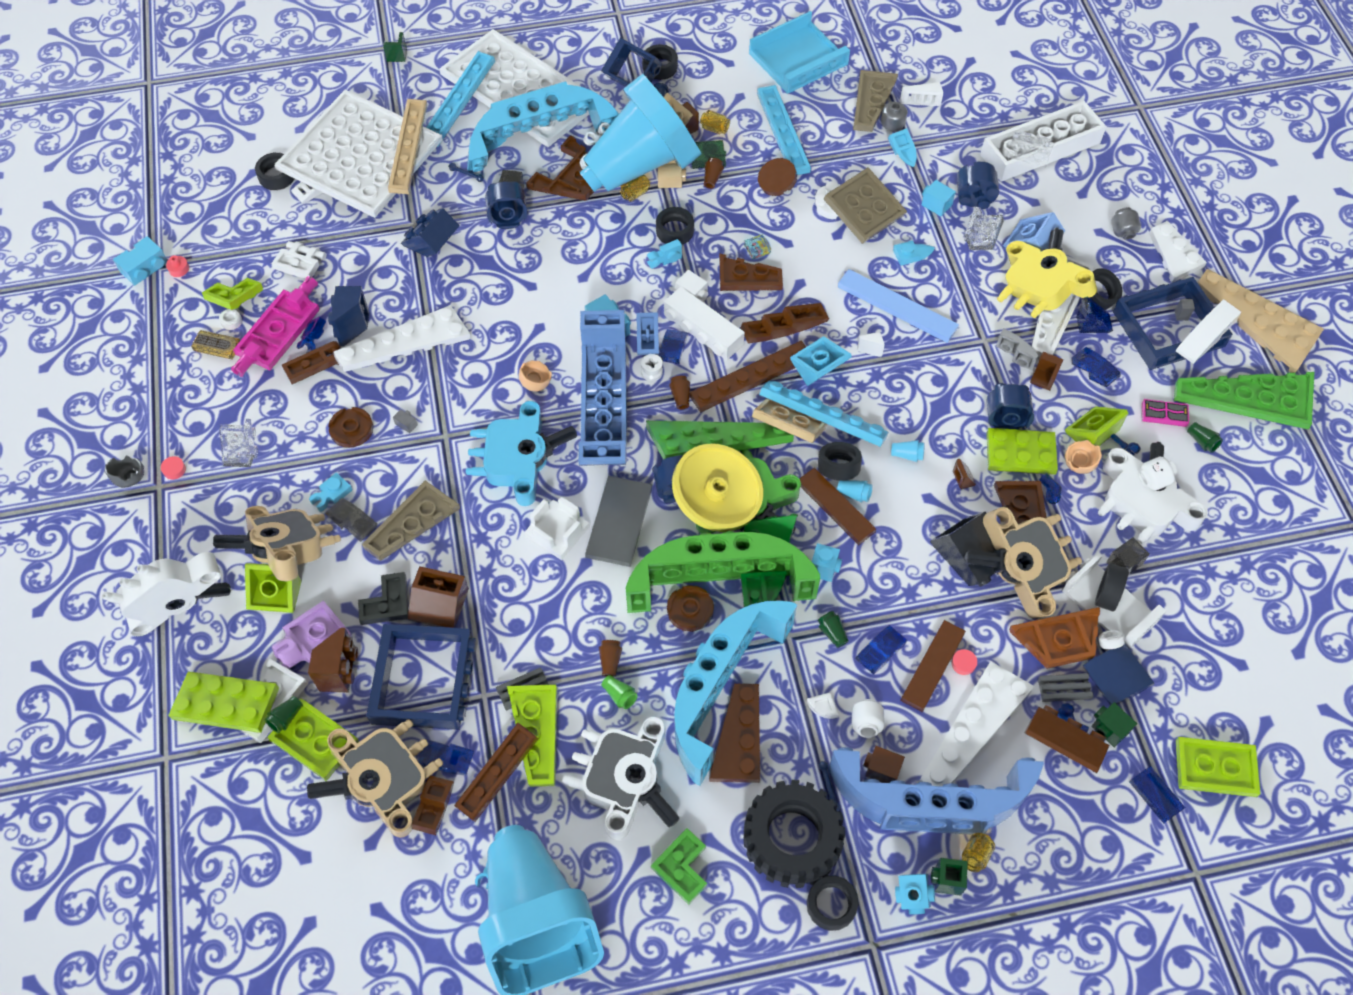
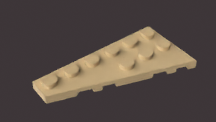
(1264, 321)

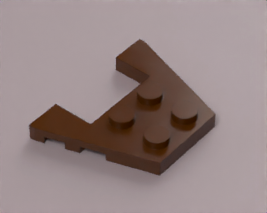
(569, 181)

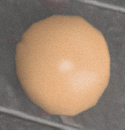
(534, 375)
(1083, 457)

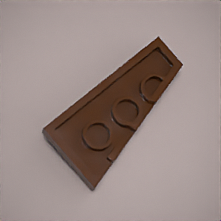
(1022, 499)
(739, 743)

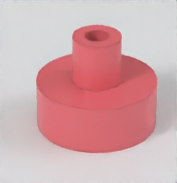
(177, 266)

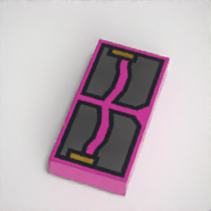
(1165, 412)

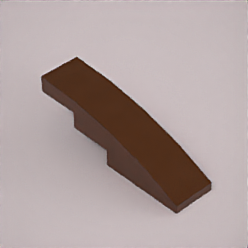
(790, 321)

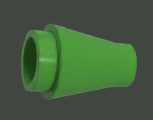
(621, 693)

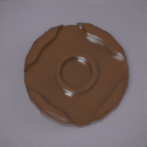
(777, 176)
(350, 427)
(690, 608)

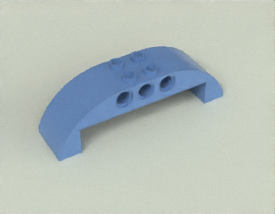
(603, 389)

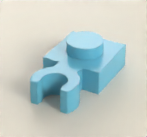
(668, 254)
(331, 490)

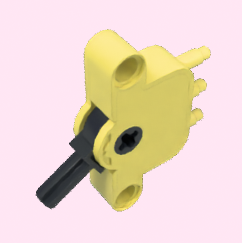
(1044, 276)

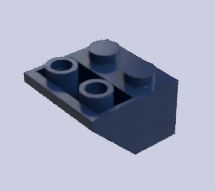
(430, 232)
(348, 313)

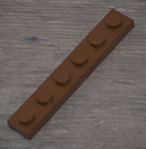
(745, 378)

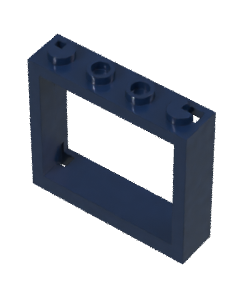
(1146, 298)
(391, 632)

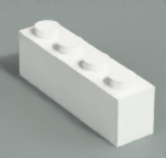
(703, 323)

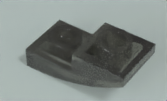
(352, 518)

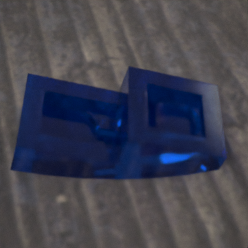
(673, 346)
(1099, 368)
(881, 649)
(454, 757)

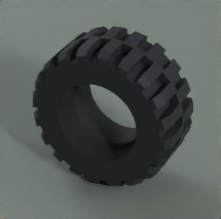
(803, 801)

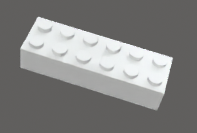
(1069, 129)

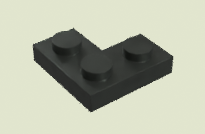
(388, 607)

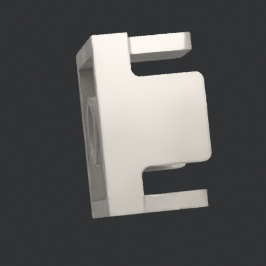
(556, 526)

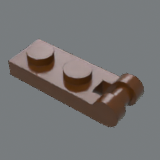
(311, 362)

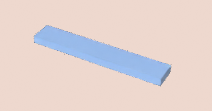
(898, 305)

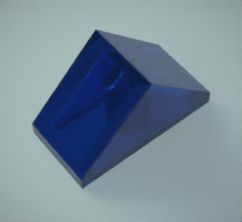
(1093, 318)

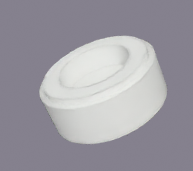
(230, 319)
(1111, 639)

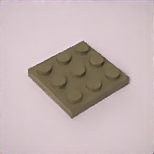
(865, 205)

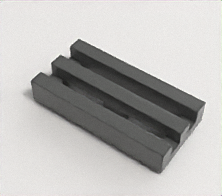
(519, 681)
(1086, 695)

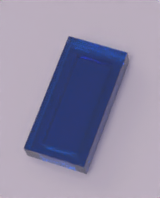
(1157, 794)

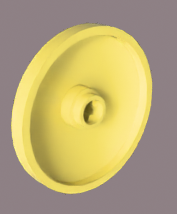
(717, 487)

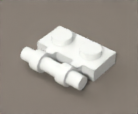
(297, 264)

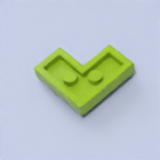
(232, 297)

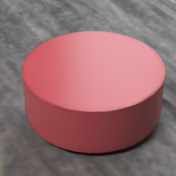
(173, 467)
(964, 662)

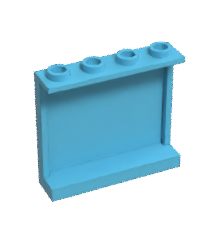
(797, 53)

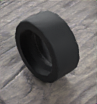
(663, 52)
(271, 182)
(675, 214)
(1112, 285)
(835, 470)
(1111, 587)
(851, 894)

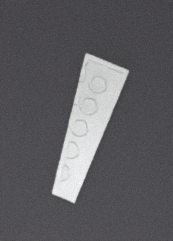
(1053, 323)
(421, 333)
(984, 712)

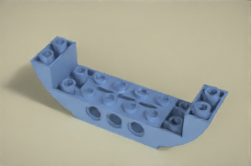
(928, 806)

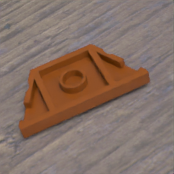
(1060, 638)

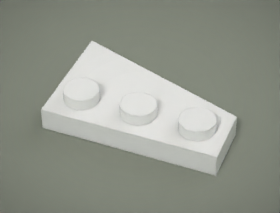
(1176, 252)
(289, 685)

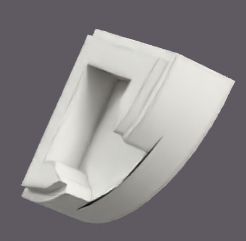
(823, 706)

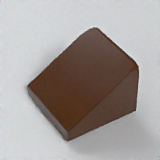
(963, 475)

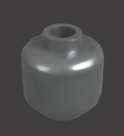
(894, 116)
(1126, 223)

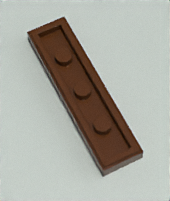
(837, 506)
(933, 666)
(496, 772)

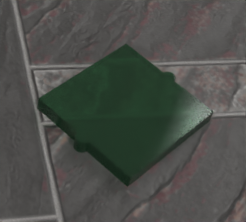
(709, 149)

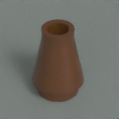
(713, 170)
(680, 390)
(610, 656)

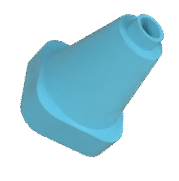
(639, 140)
(535, 921)

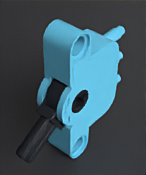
(517, 451)

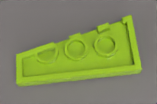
(537, 711)

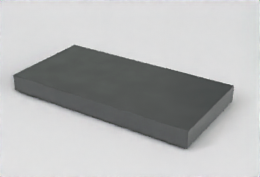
(618, 521)

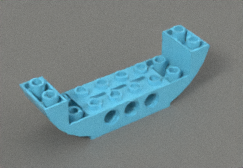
(535, 109)

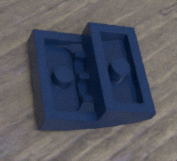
(1118, 674)

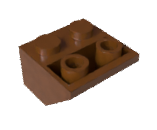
(437, 597)
(333, 663)

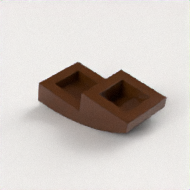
(432, 805)

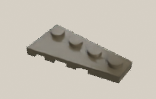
(871, 98)
(411, 519)

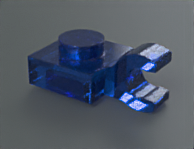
(313, 331)

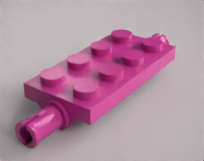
(276, 328)

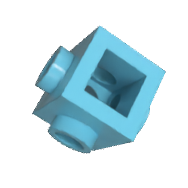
(904, 893)

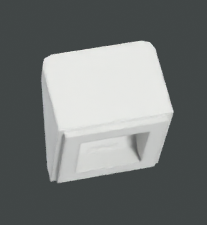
(871, 344)

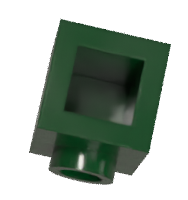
(1113, 724)
(950, 876)

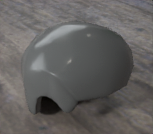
(124, 472)

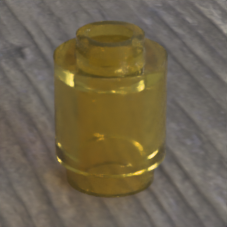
(715, 122)
(635, 188)
(978, 852)

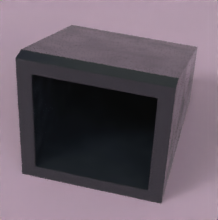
(965, 536)

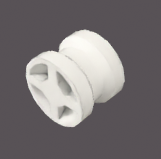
(647, 370)

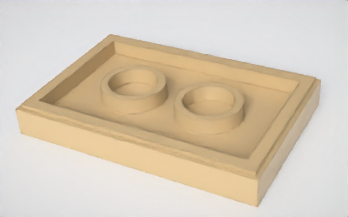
(789, 420)

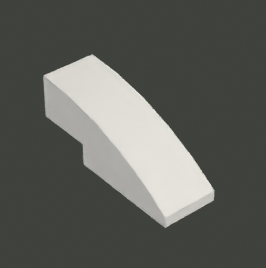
(1208, 331)

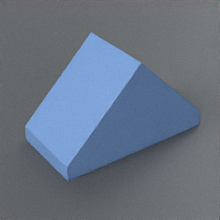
(647, 333)

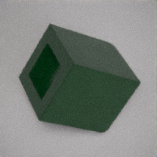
(396, 50)

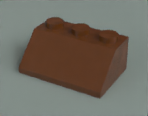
(1068, 738)

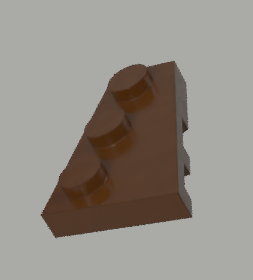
(743, 276)

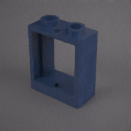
(619, 56)

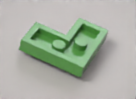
(675, 868)

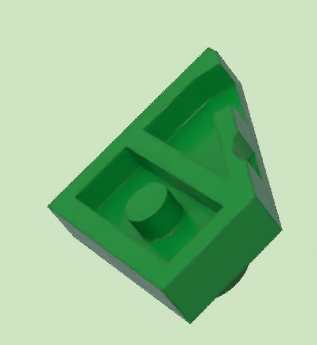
(779, 527)
(761, 586)

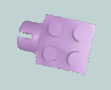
(305, 634)

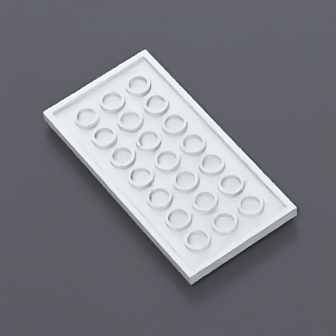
(512, 75)

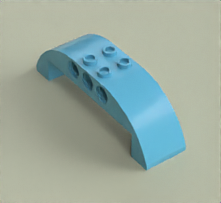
(712, 670)

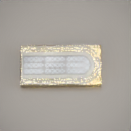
(215, 344)

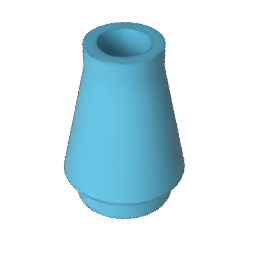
(909, 450)
(856, 489)

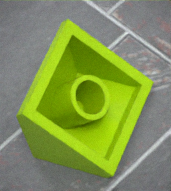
(1097, 425)
(268, 593)

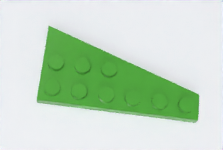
(1259, 396)
(679, 437)

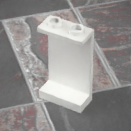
(1130, 616)

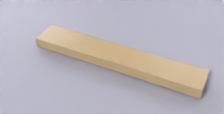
(407, 146)

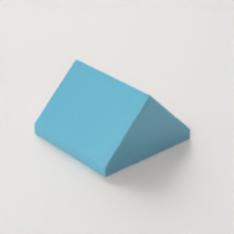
(819, 359)

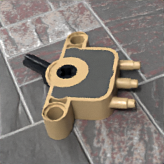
(281, 539)
(1028, 557)
(392, 766)

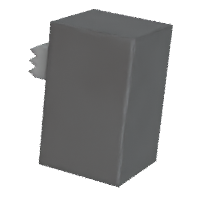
(1184, 309)
(405, 420)

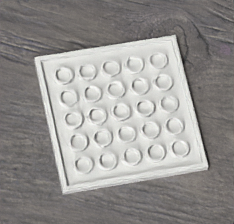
(352, 152)

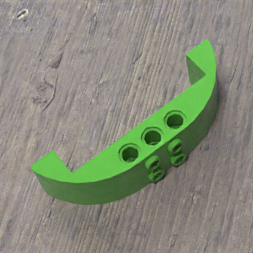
(717, 559)

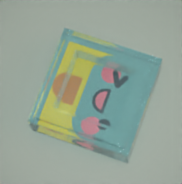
(757, 246)

